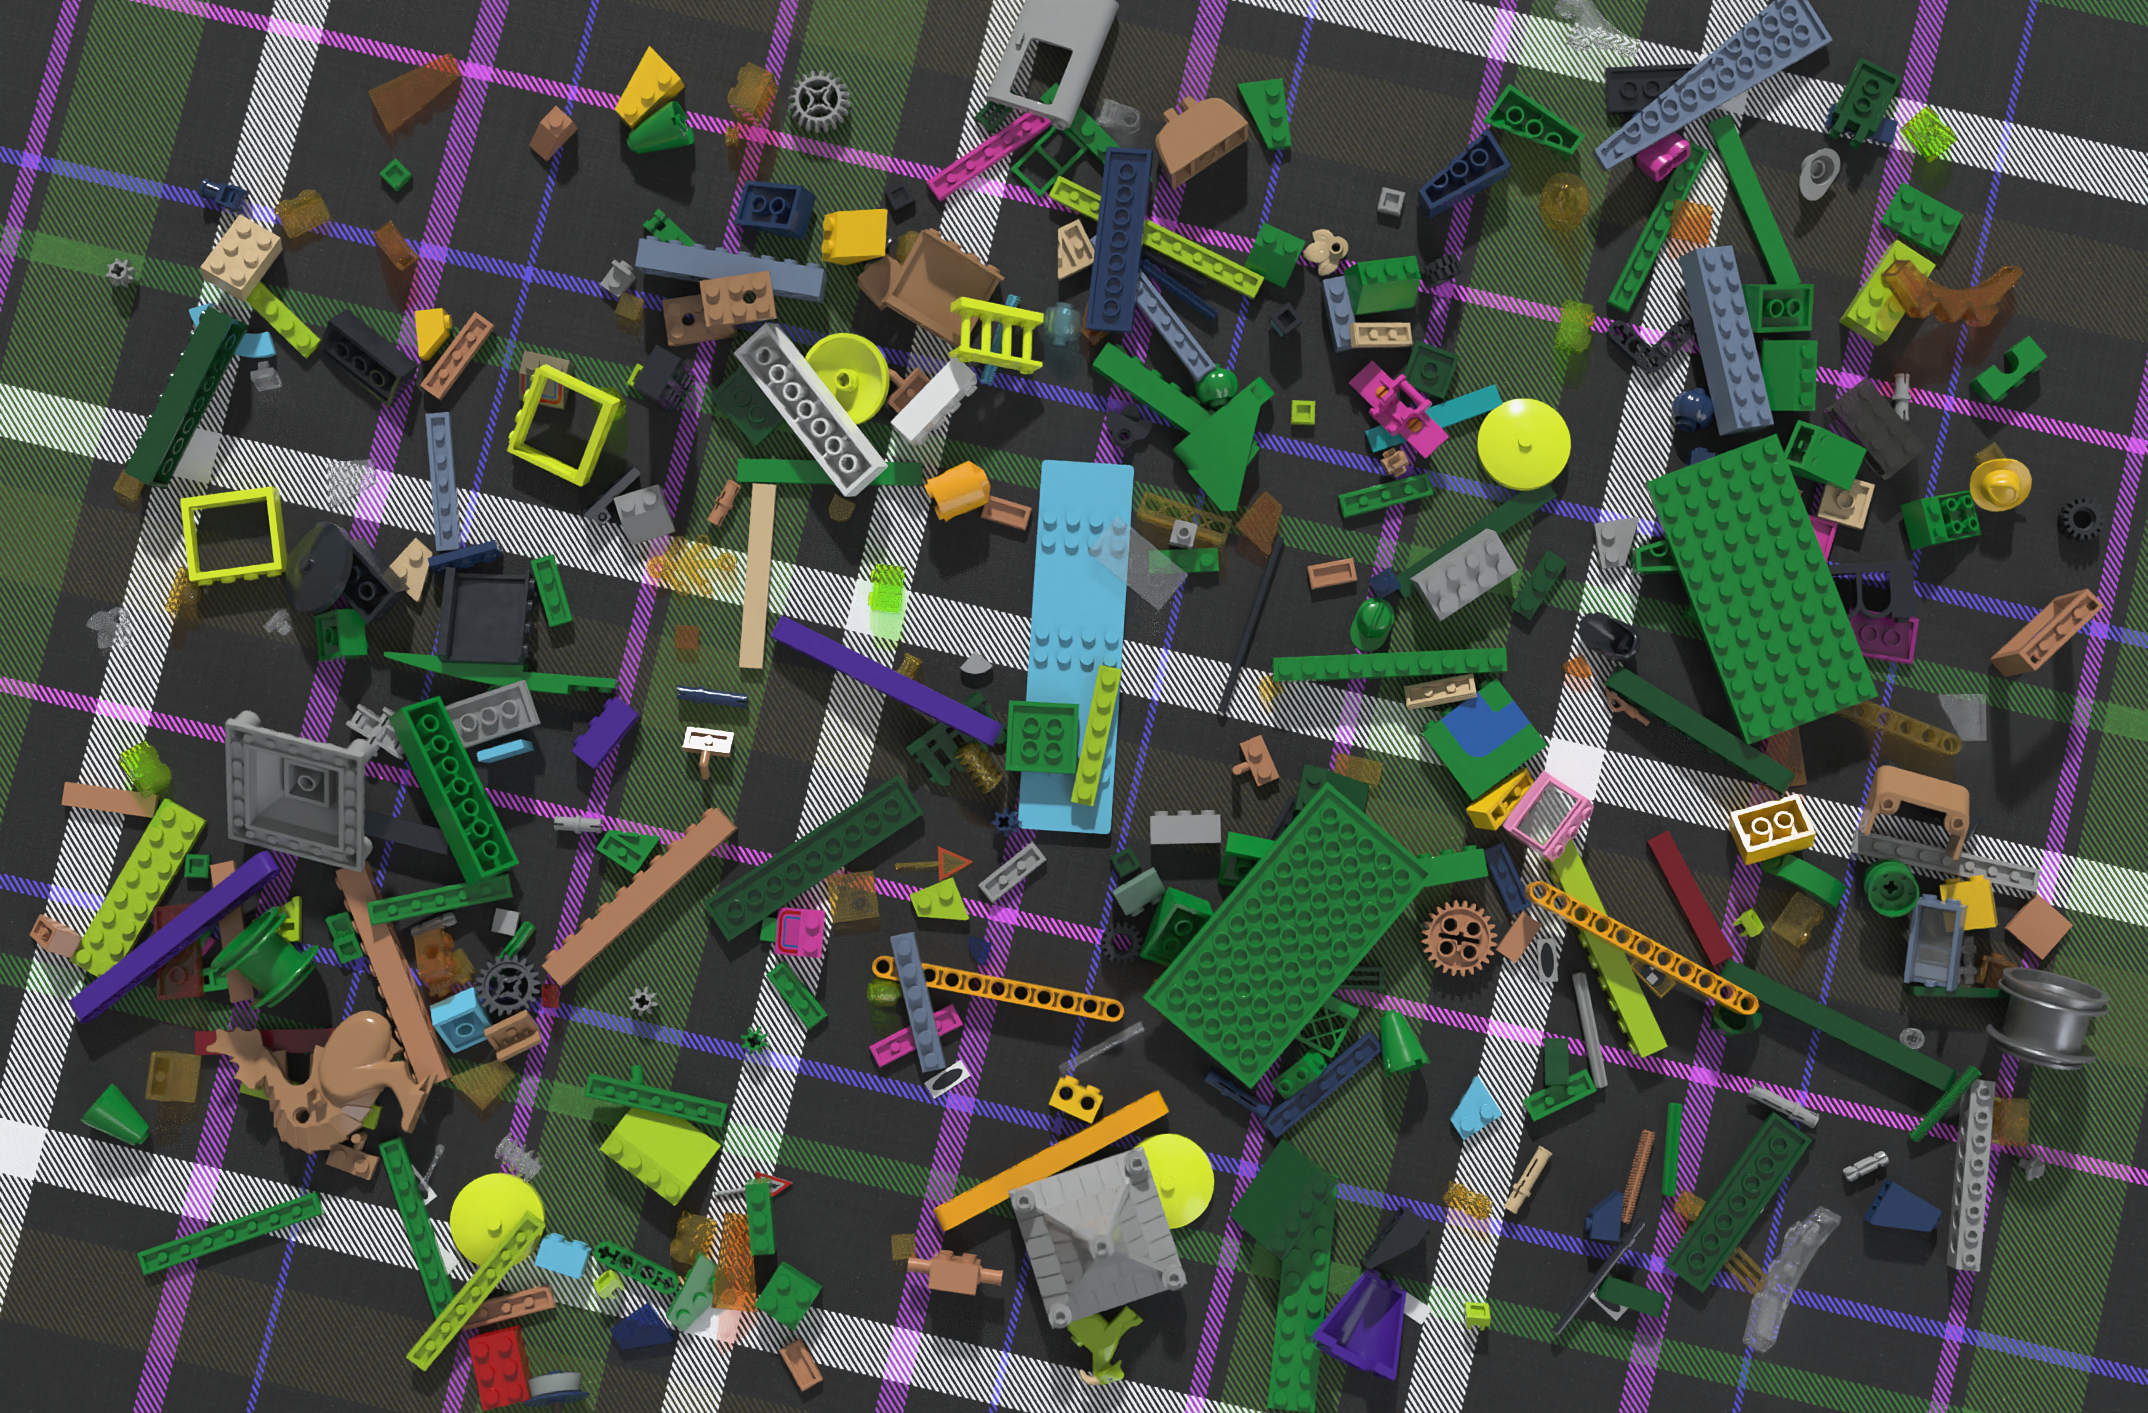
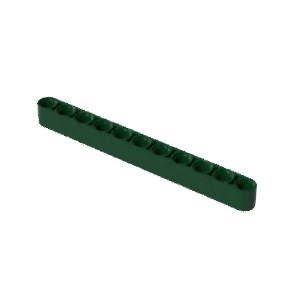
(1840, 1027)

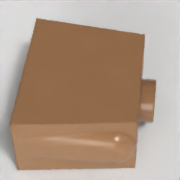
(878, 279)

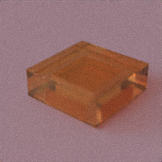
(687, 637)

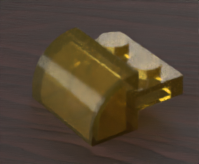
(173, 1076)

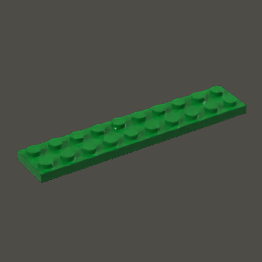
(1300, 1313)

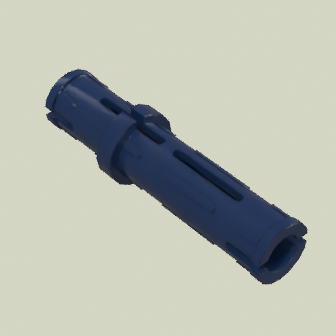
(704, 695)
(1213, 1078)

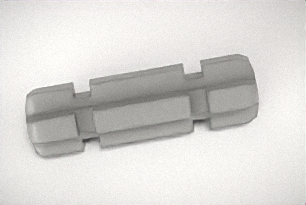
(439, 922)
(1865, 1166)

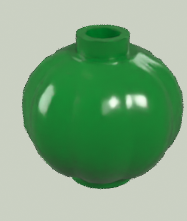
(1217, 387)

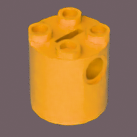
(959, 490)

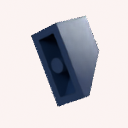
(1605, 1218)

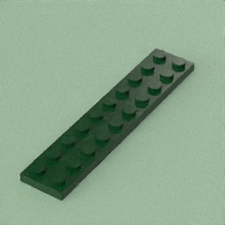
(813, 858)

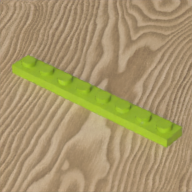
(476, 1290)

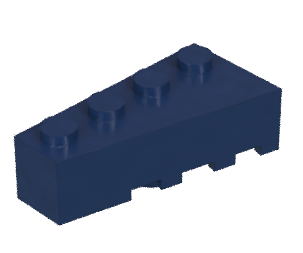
(1466, 175)

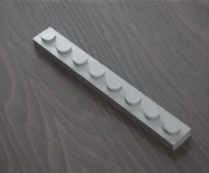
(1935, 859)

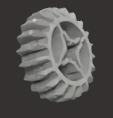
(830, 85)

